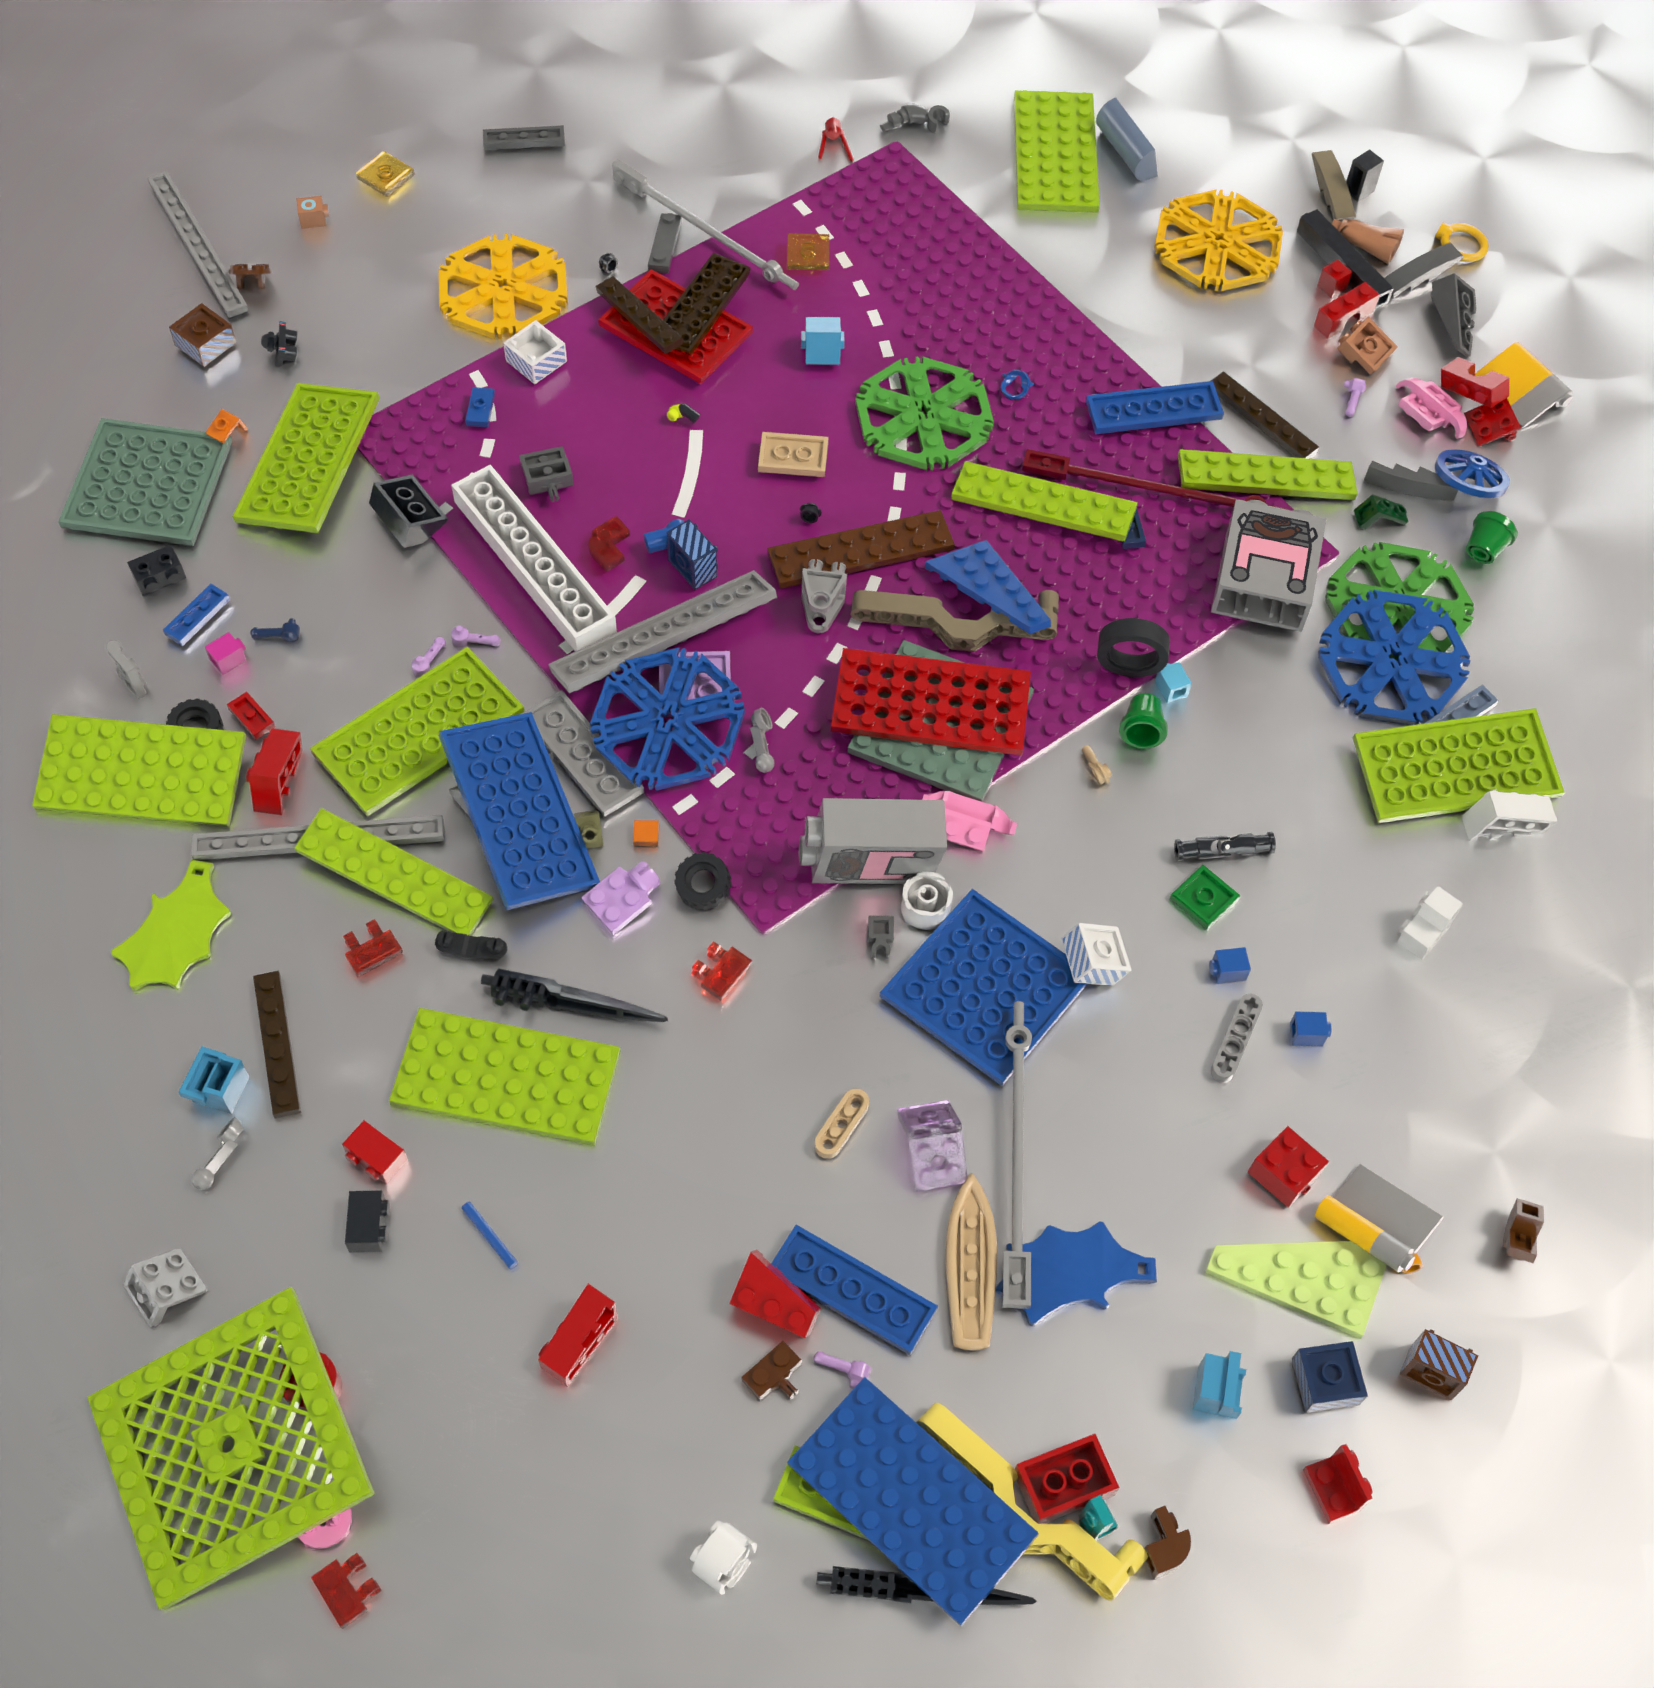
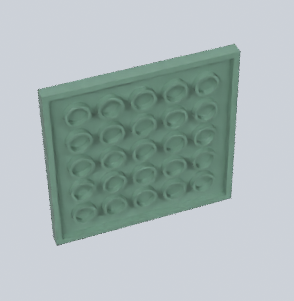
(145, 482)
(945, 767)

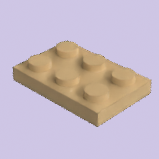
(793, 454)

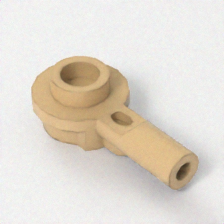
(1100, 771)

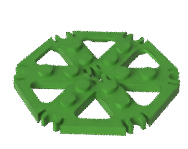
(911, 419)
(1388, 580)

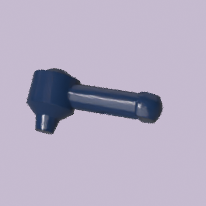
(289, 631)

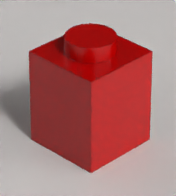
(1334, 278)

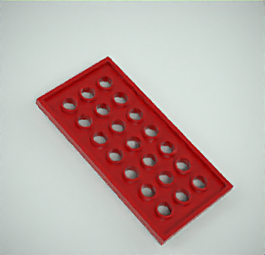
(918, 709)

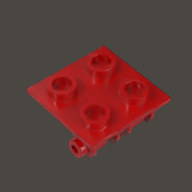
(1493, 423)

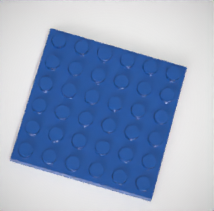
(970, 976)

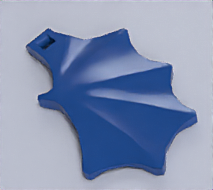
(1078, 1269)

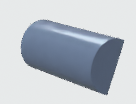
(1127, 140)

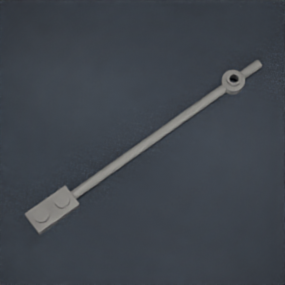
(638, 184)
(1016, 1262)

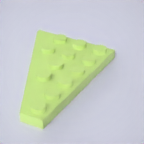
(1318, 1279)

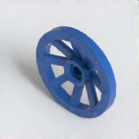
(1473, 467)

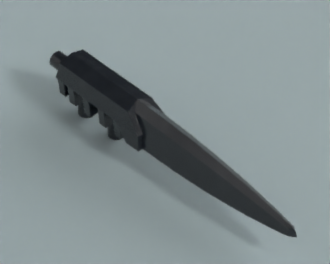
(559, 996)
(897, 1587)

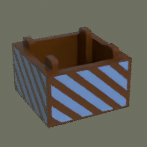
(202, 334)
(1439, 1364)

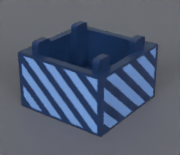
(692, 554)
(1329, 1376)

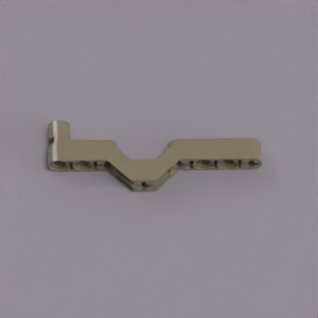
(954, 632)

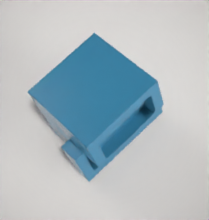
(822, 340)
(215, 1080)
(1219, 1385)

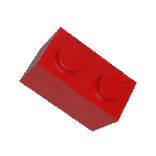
(374, 1152)

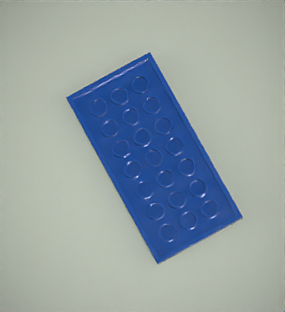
(519, 810)
(913, 1500)

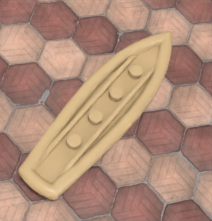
(971, 1267)

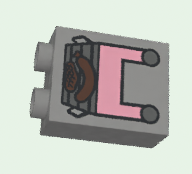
(1269, 565)
(873, 840)

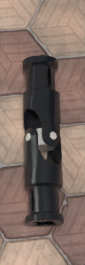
(1241, 844)

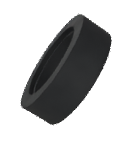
(1133, 630)

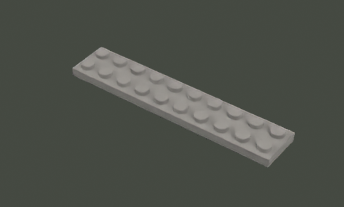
(662, 630)

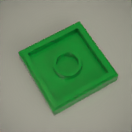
(1205, 897)

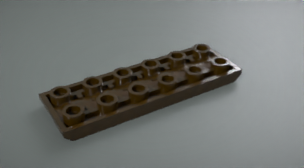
(706, 300)

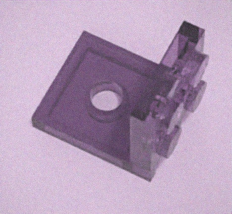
(931, 1132)

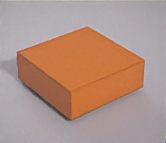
(646, 832)

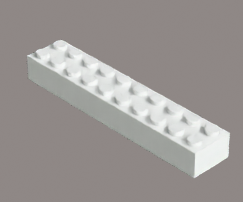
(534, 558)

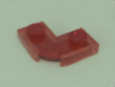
(603, 543)

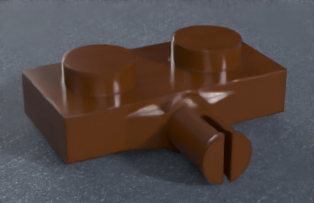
(773, 1372)

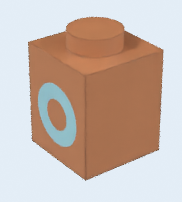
(312, 212)

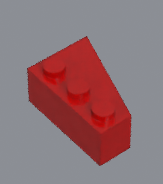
(272, 770)
(773, 1297)
(578, 1335)

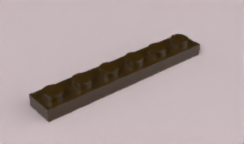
(639, 315)
(1264, 417)
(276, 1044)

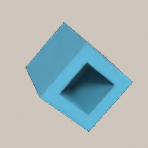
(1173, 682)

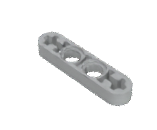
(1236, 1037)

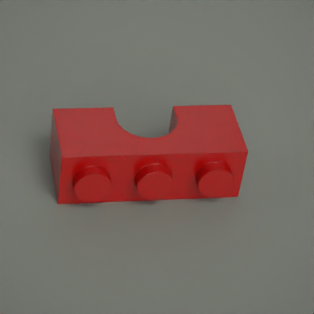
(1357, 303)
(1486, 389)

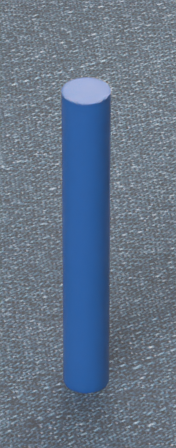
(489, 1235)

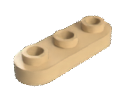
(845, 1114)

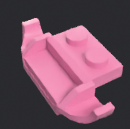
(1432, 406)
(971, 820)

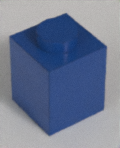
(1230, 965)
(1309, 1028)

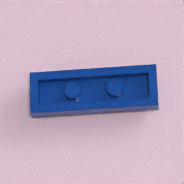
(196, 614)

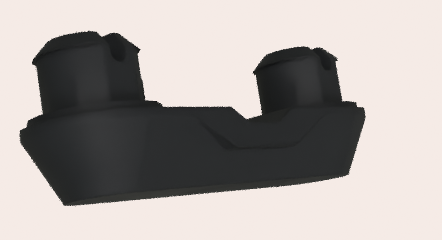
(470, 946)

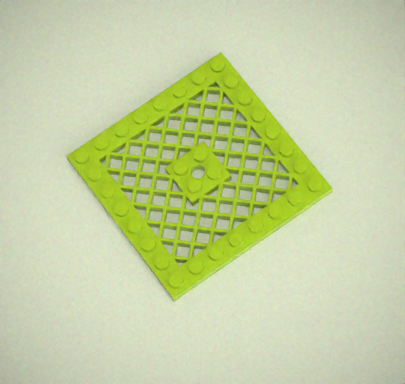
(141, 1502)

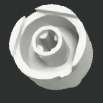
(926, 900)
(722, 1556)

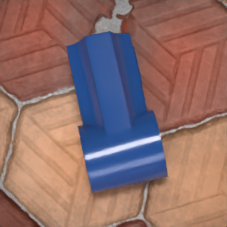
(657, 539)

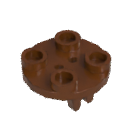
(242, 270)

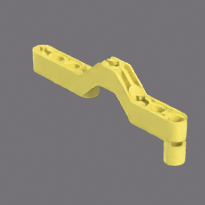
(1067, 1540)

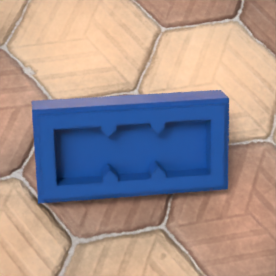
(480, 407)

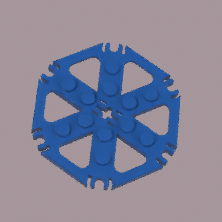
(1382, 668)
(655, 706)

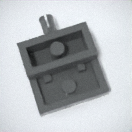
(546, 471)

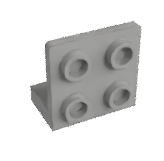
(162, 1283)

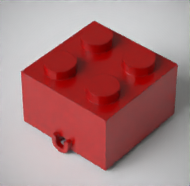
(1288, 1167)

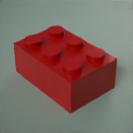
(1065, 1479)

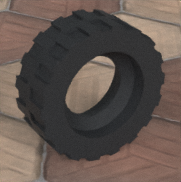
(195, 708)
(706, 899)

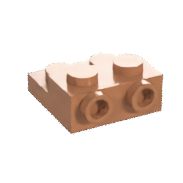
(1366, 345)

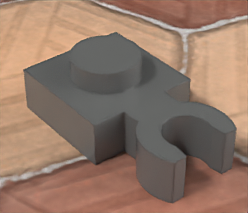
(880, 933)

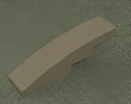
(1333, 185)

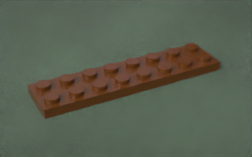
(863, 547)

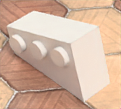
(1509, 813)

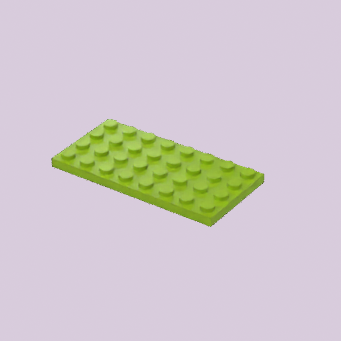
(1056, 151)
(306, 458)
(399, 738)
(1454, 763)
(139, 770)
(505, 1076)

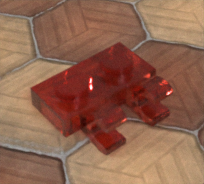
(372, 953)
(725, 974)
(339, 1591)

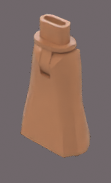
(1375, 240)

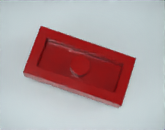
(251, 715)

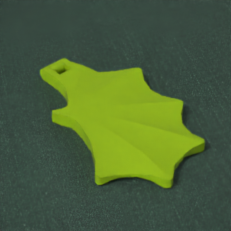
(174, 932)

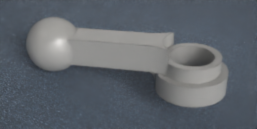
(761, 723)
(204, 1177)

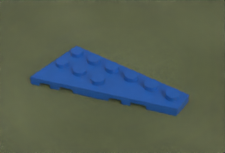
(988, 580)

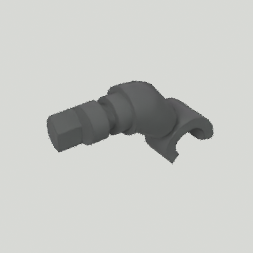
(917, 114)

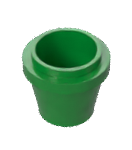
(1490, 536)
(1144, 722)

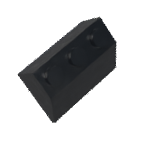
(406, 509)

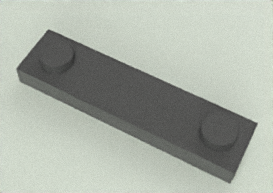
(523, 137)
(664, 243)

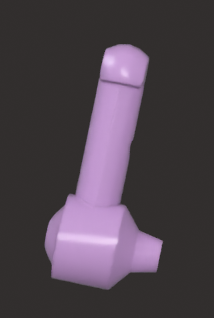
(1356, 388)
(461, 637)
(420, 664)
(856, 1370)

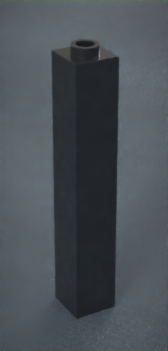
(1333, 245)

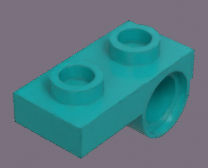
(1097, 1518)

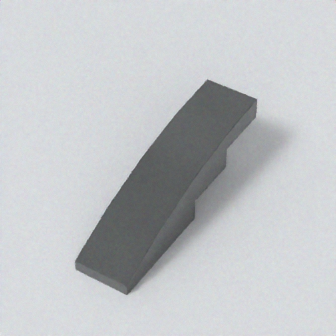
(1423, 268)
(1406, 481)

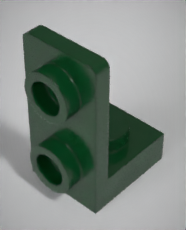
(1378, 507)

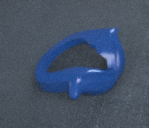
(1009, 377)

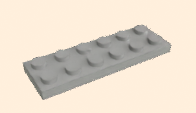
(571, 743)

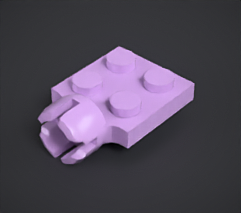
(622, 895)

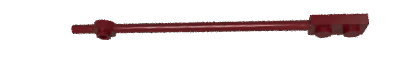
(1058, 467)

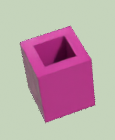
(226, 653)

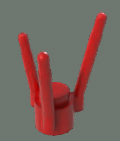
(834, 131)

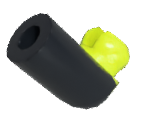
(682, 410)

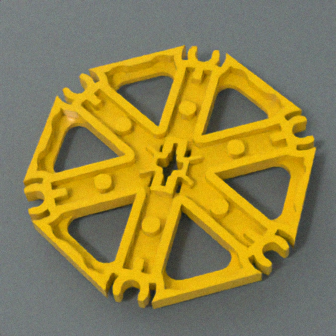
(1231, 246)
(487, 289)

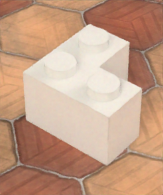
(1430, 921)

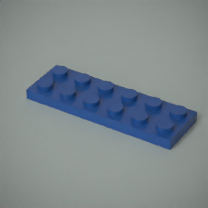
(1154, 407)
(854, 1289)

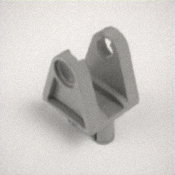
(823, 593)

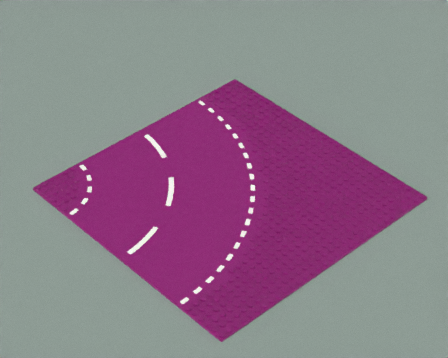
(908, 281)

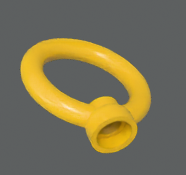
(1446, 230)

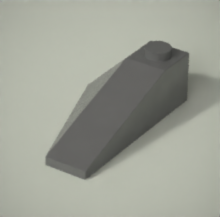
(1456, 304)

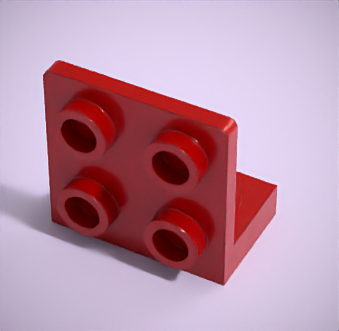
(1339, 1484)

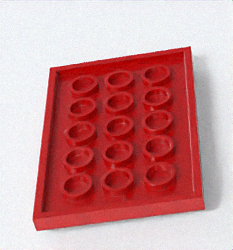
(660, 296)

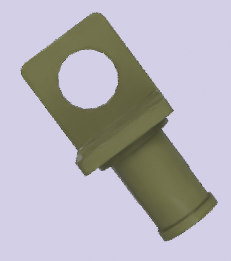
(590, 828)

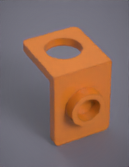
(224, 425)

